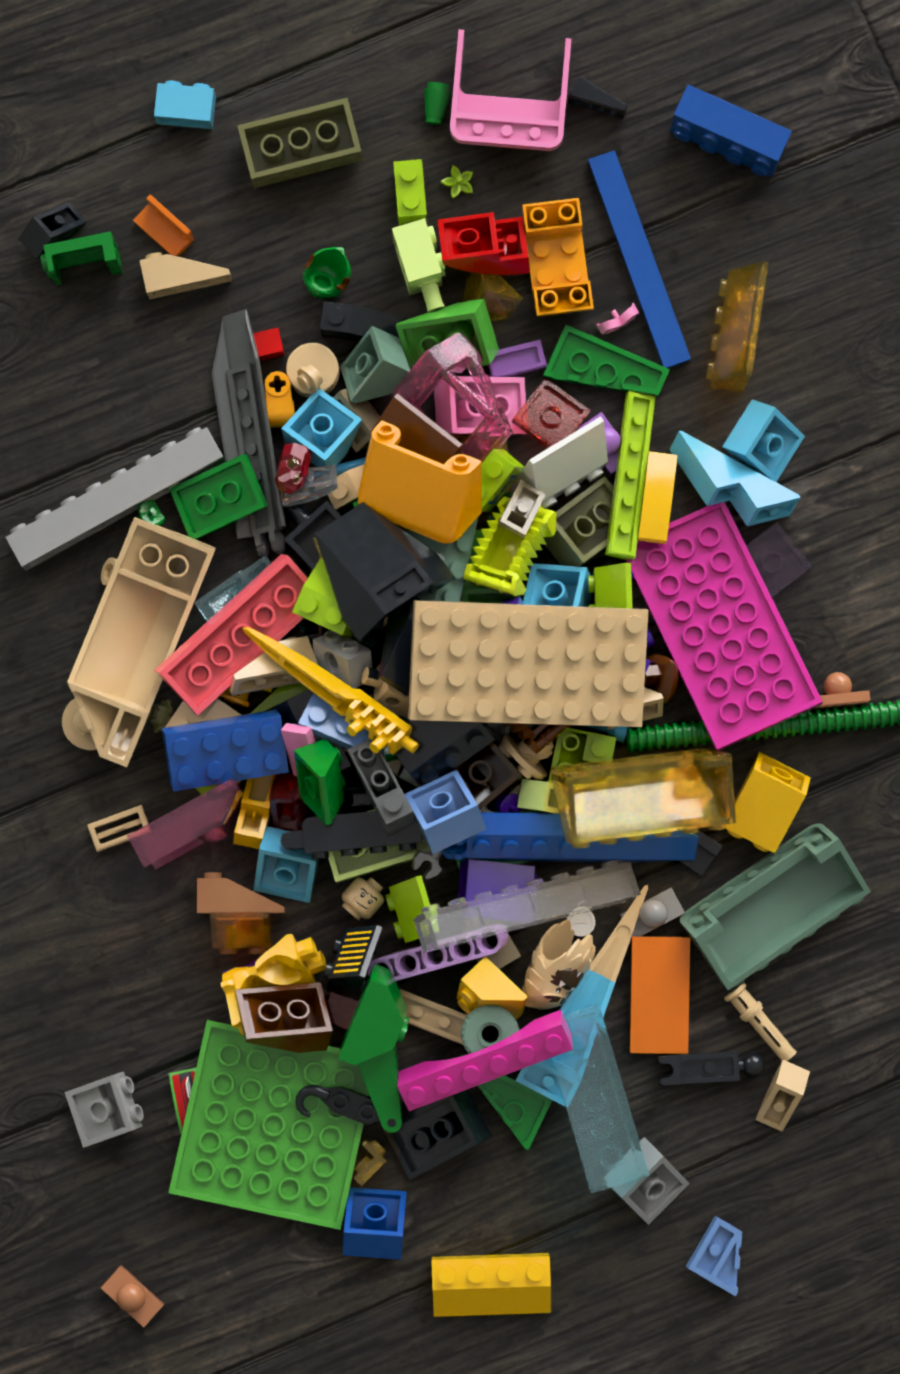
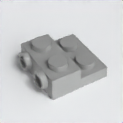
(104, 1109)

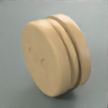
(319, 357)

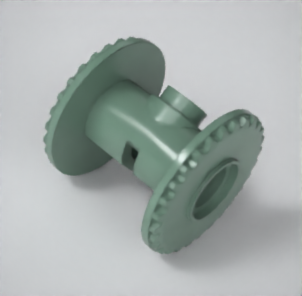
(480, 1018)

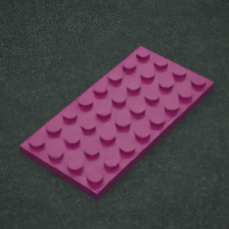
(722, 627)

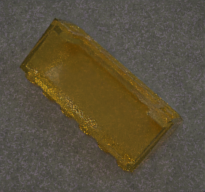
(644, 796)

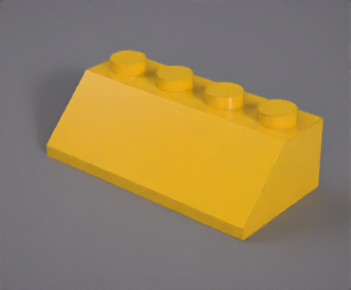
(491, 1284)

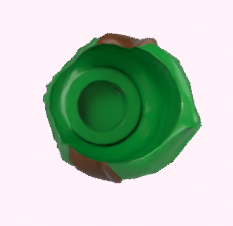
(327, 273)

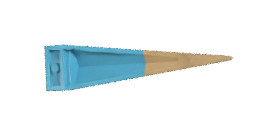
(592, 990)

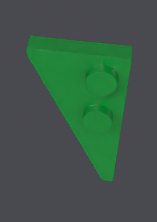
(518, 1106)

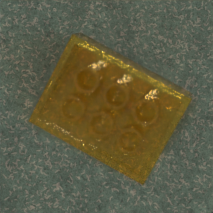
(737, 327)

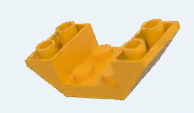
(557, 257)

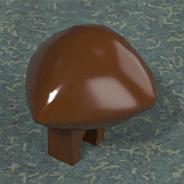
(662, 676)

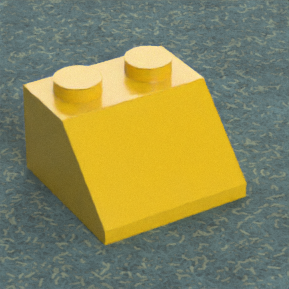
(490, 986)

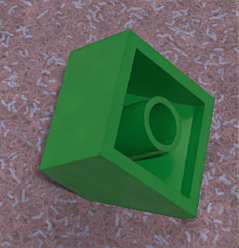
(320, 779)

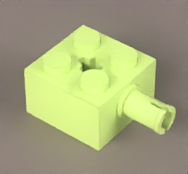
(419, 262)

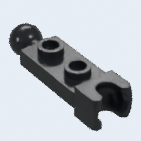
(709, 1067)

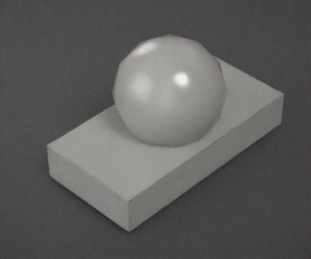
(657, 912)

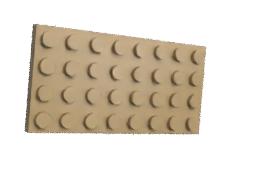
(527, 664)

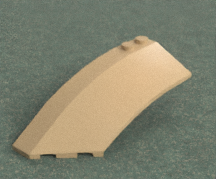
(135, 634)

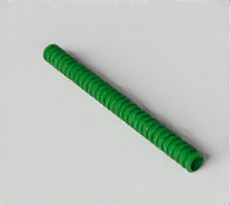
(802, 723)

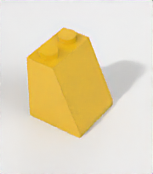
(768, 803)

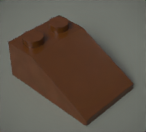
(285, 1017)

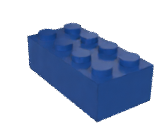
(729, 131)
(225, 750)

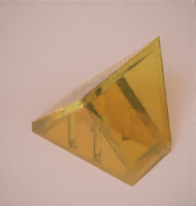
(497, 293)

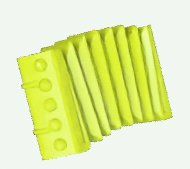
(505, 556)

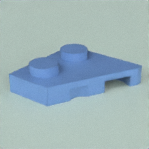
(718, 1255)

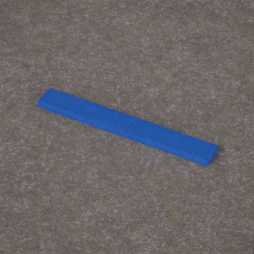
(639, 260)

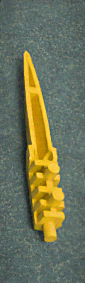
(344, 699)

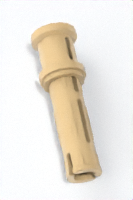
(784, 1050)

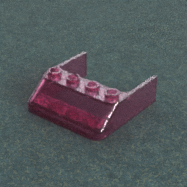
(188, 825)

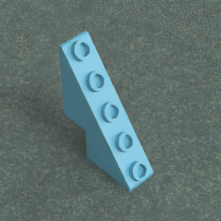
(725, 479)

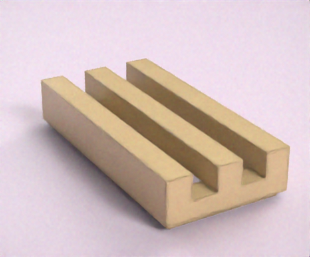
(95, 837)

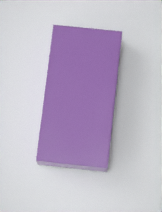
(518, 360)

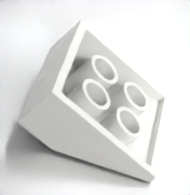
(568, 463)

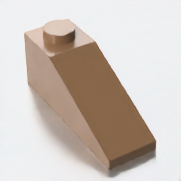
(224, 895)

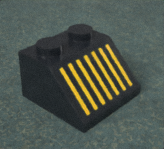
(352, 961)

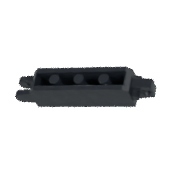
(348, 835)

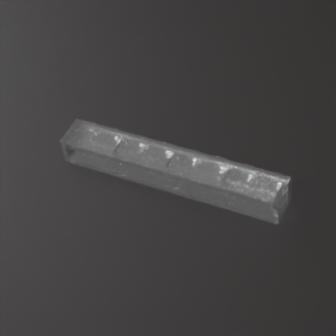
(526, 906)

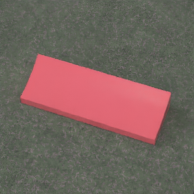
(220, 648)

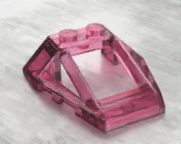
(439, 364)

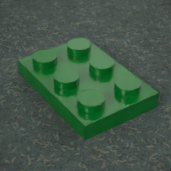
(218, 497)

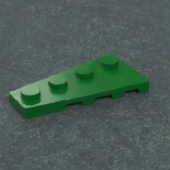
(597, 363)

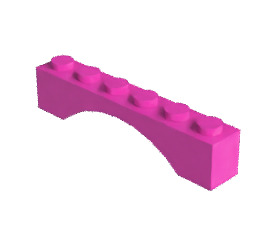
(530, 1045)

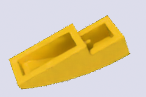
(657, 497)
(254, 812)

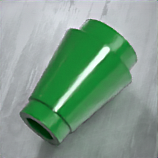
(436, 102)

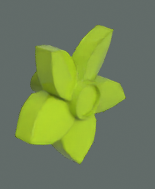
(458, 182)

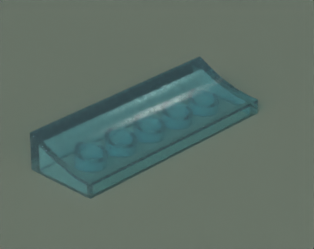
(598, 1105)

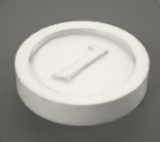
(582, 923)

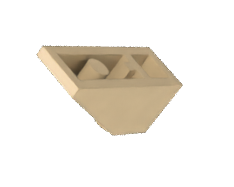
(174, 274)
(266, 673)

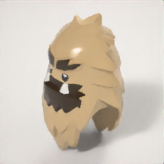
(557, 967)

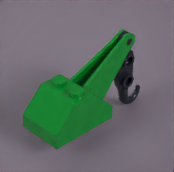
(371, 1045)

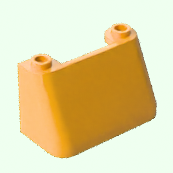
(418, 491)

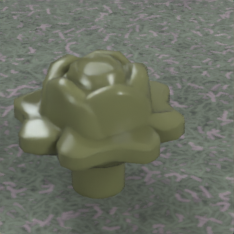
(160, 715)

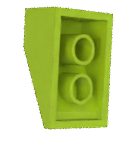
(319, 603)
(407, 900)

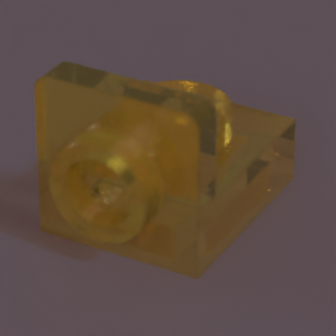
(368, 1167)

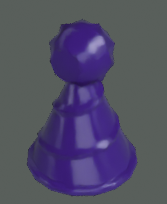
(507, 804)

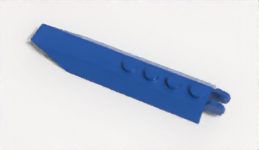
(543, 839)

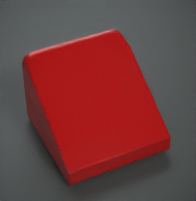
(268, 344)

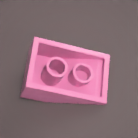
(461, 418)

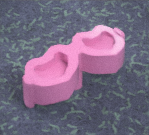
(618, 321)

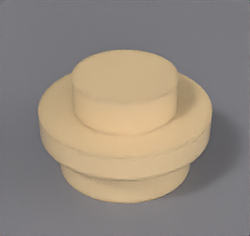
(309, 378)

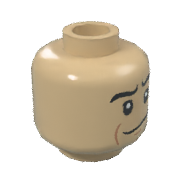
(363, 898)

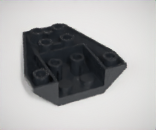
(376, 568)

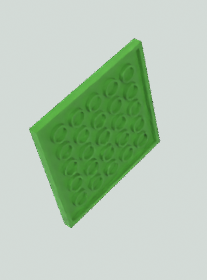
(250, 1142)

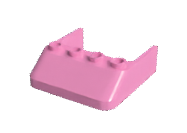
(507, 120)

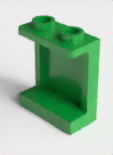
(80, 252)

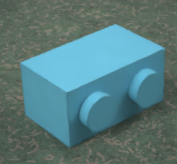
(185, 105)

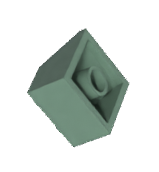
(374, 366)

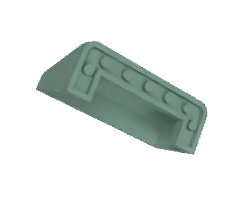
(774, 904)

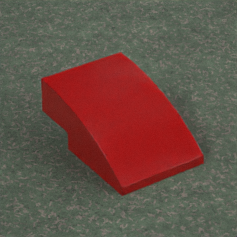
(484, 244)

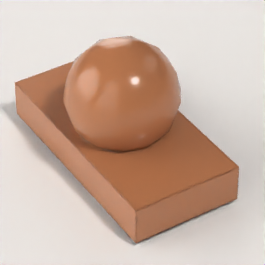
(839, 694)
(132, 1296)

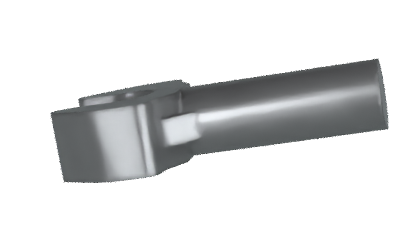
(434, 868)

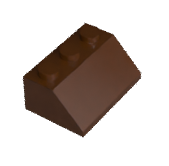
(419, 432)

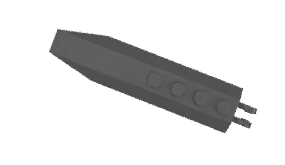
(247, 426)

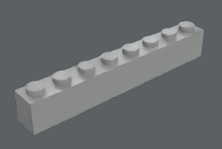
(114, 499)

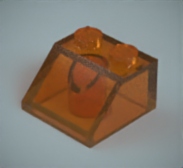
(241, 930)

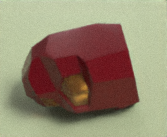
(292, 468)

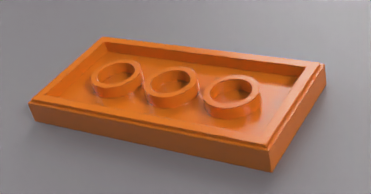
(659, 994)

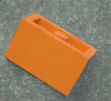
(164, 228)

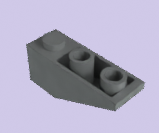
(381, 787)

